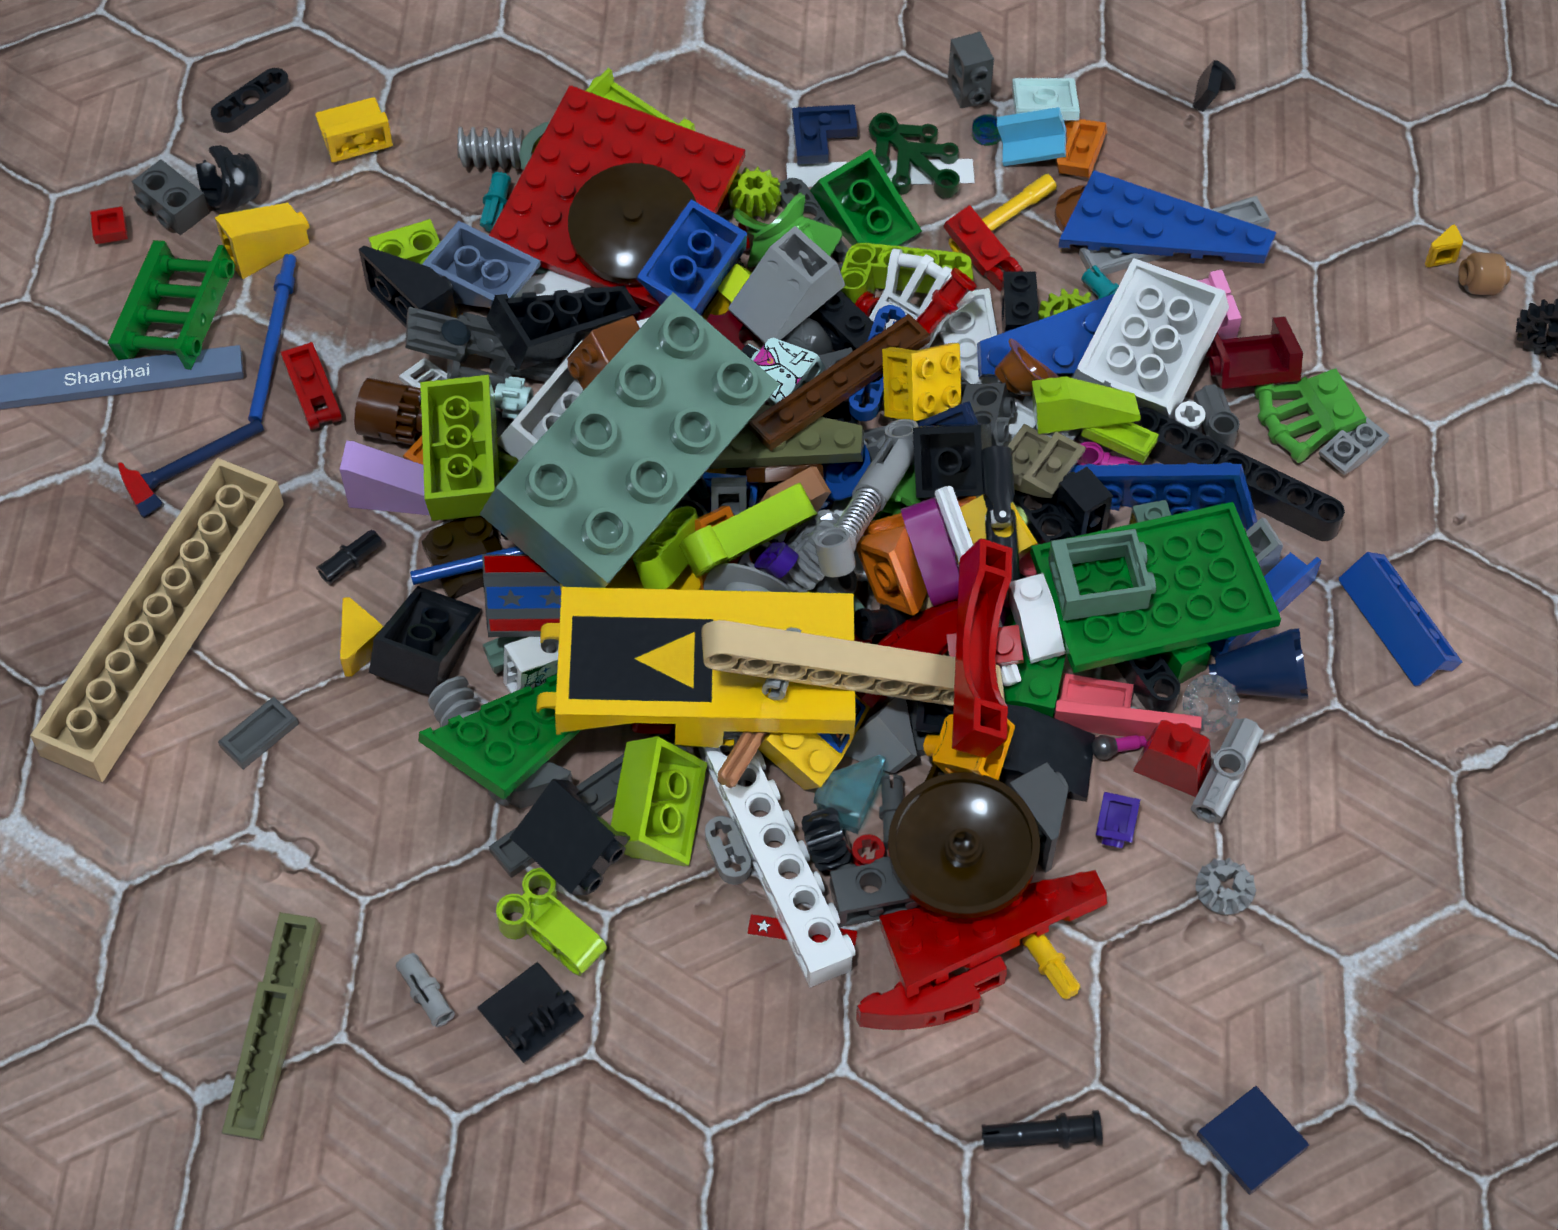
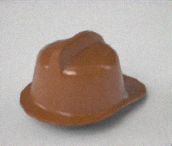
(1021, 368)

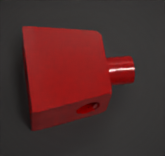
(1176, 757)

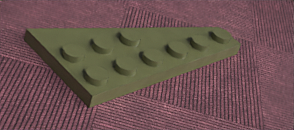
(817, 443)

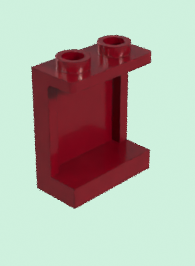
(1257, 358)

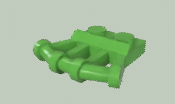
(1325, 399)

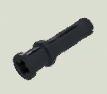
(878, 621)
(1062, 1130)

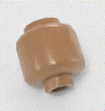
(1484, 273)

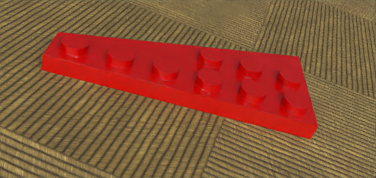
(933, 945)

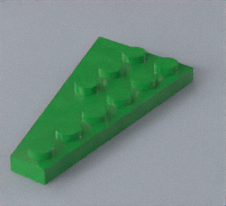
(502, 740)

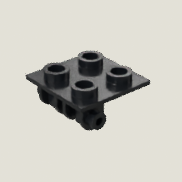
(531, 1012)

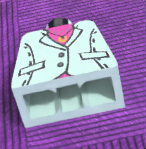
(786, 364)

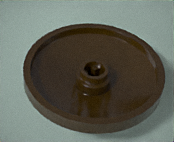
(624, 218)
(963, 845)

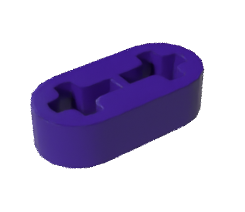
(776, 560)

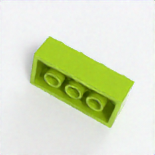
(459, 446)

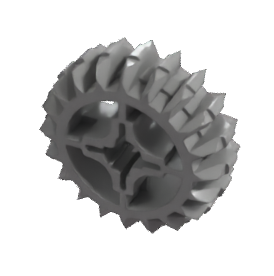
(806, 570)

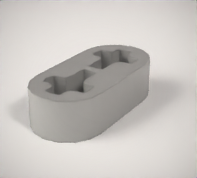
(735, 847)

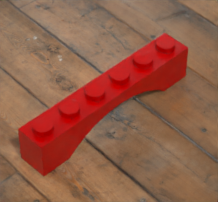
(978, 705)

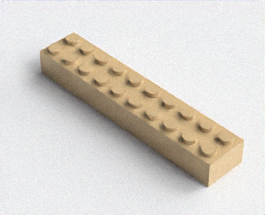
(157, 620)

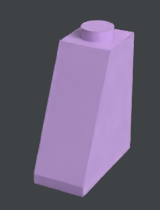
(382, 480)

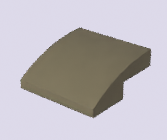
(1042, 461)

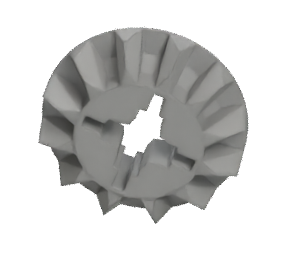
(1227, 901)

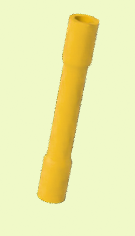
(1030, 195)

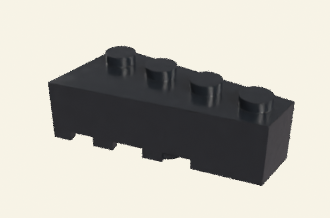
(551, 326)

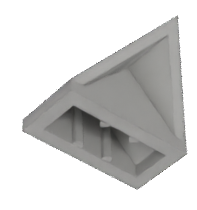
(885, 734)

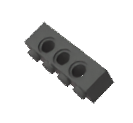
(858, 906)

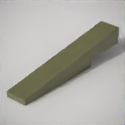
(271, 1025)

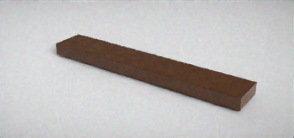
(835, 384)

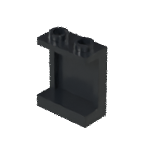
(569, 839)

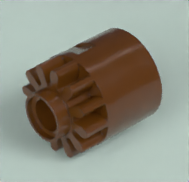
(389, 411)

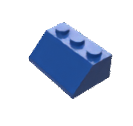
(693, 257)

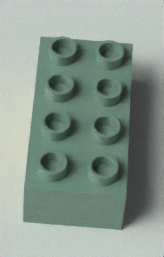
(629, 447)

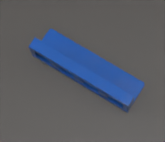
(1285, 583)
(1398, 618)

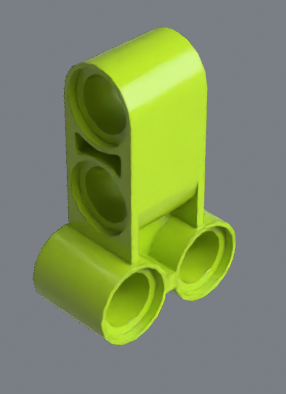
(550, 923)

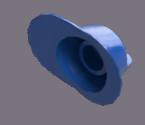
(844, 477)

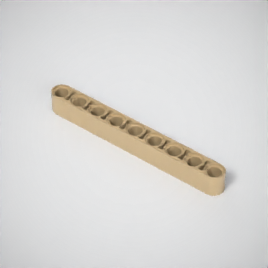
(830, 662)

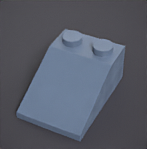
(480, 266)

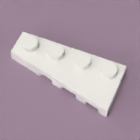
(969, 327)

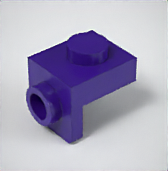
(1117, 819)

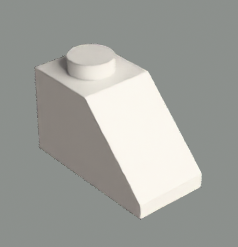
(1037, 617)

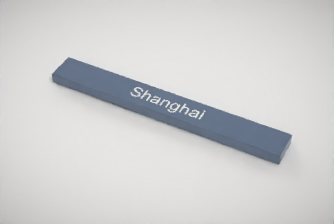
(118, 377)

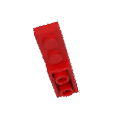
(920, 633)
(932, 1005)

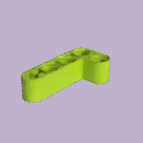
(868, 263)
(747, 530)

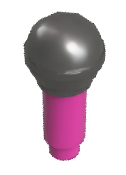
(1106, 746)

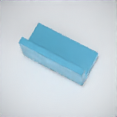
(1032, 136)

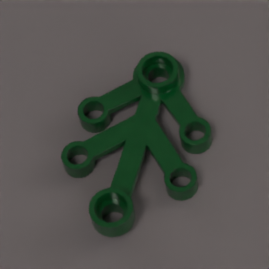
(887, 130)

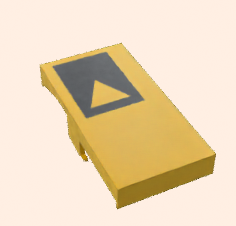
(642, 661)

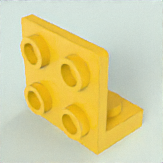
(354, 129)
(921, 381)

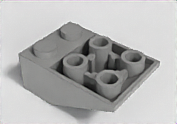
(786, 286)

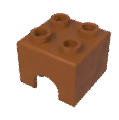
(599, 349)

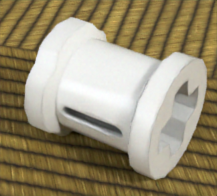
(1190, 414)

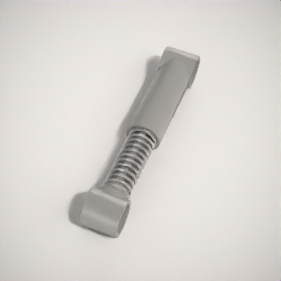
(837, 544)

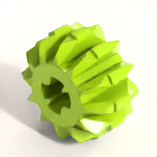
(755, 192)

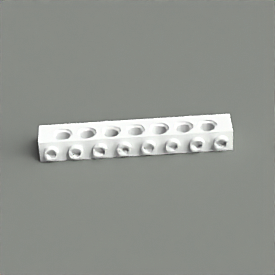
(817, 960)

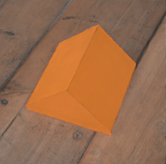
(892, 569)

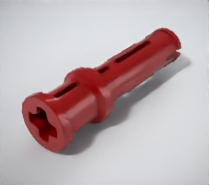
(946, 300)

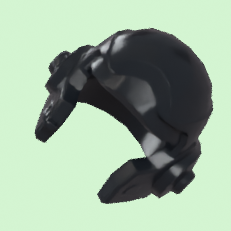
(239, 181)

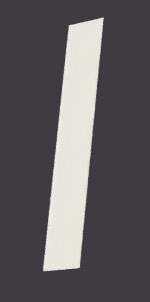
(813, 172)

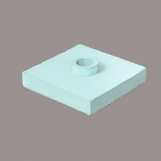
(1046, 93)

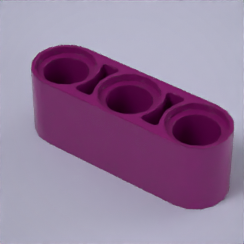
(933, 550)

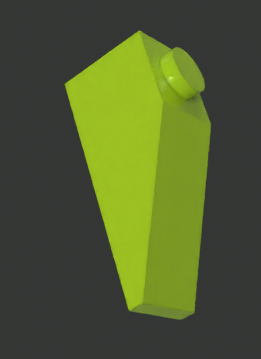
(1079, 404)

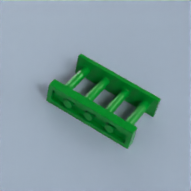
(153, 285)

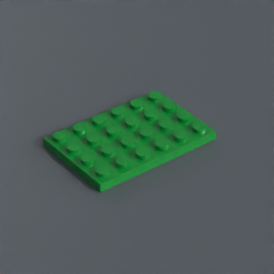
(1204, 590)

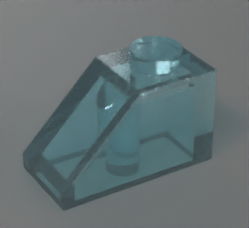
(852, 791)

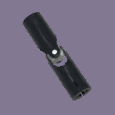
(998, 496)

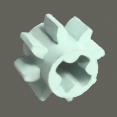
(512, 396)

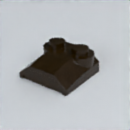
(458, 541)

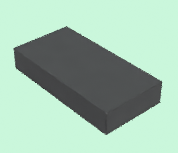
(258, 732)

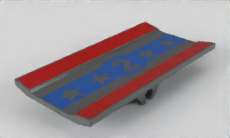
(518, 596)

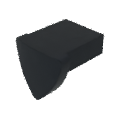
(1214, 79)

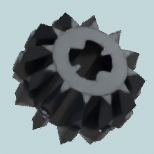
(826, 839)

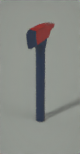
(141, 486)

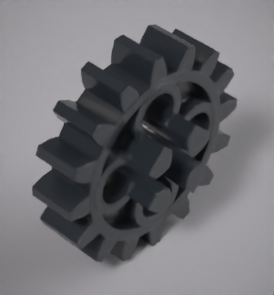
(1533, 325)

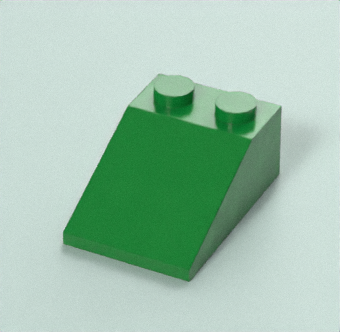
(865, 203)

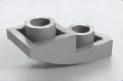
(1353, 448)

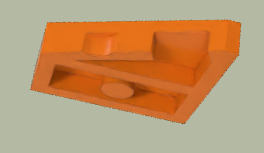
(1082, 147)

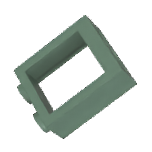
(1094, 548)

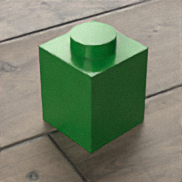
(1187, 661)

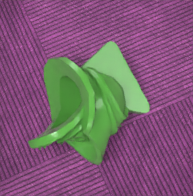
(765, 235)

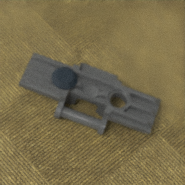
(462, 336)

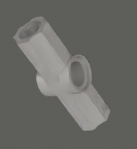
(1219, 785)

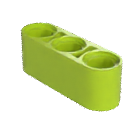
(660, 557)

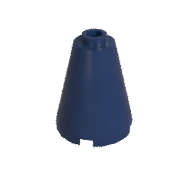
(1266, 667)

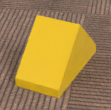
(357, 636)

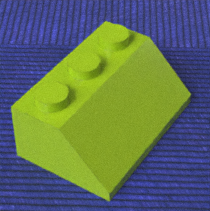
(659, 800)

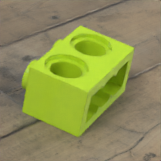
(408, 242)

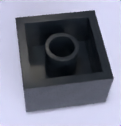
(950, 458)

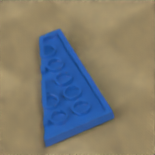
(1154, 223)
(1054, 341)
(1181, 485)

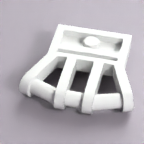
(923, 265)

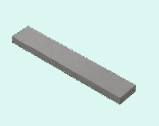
(1113, 260)

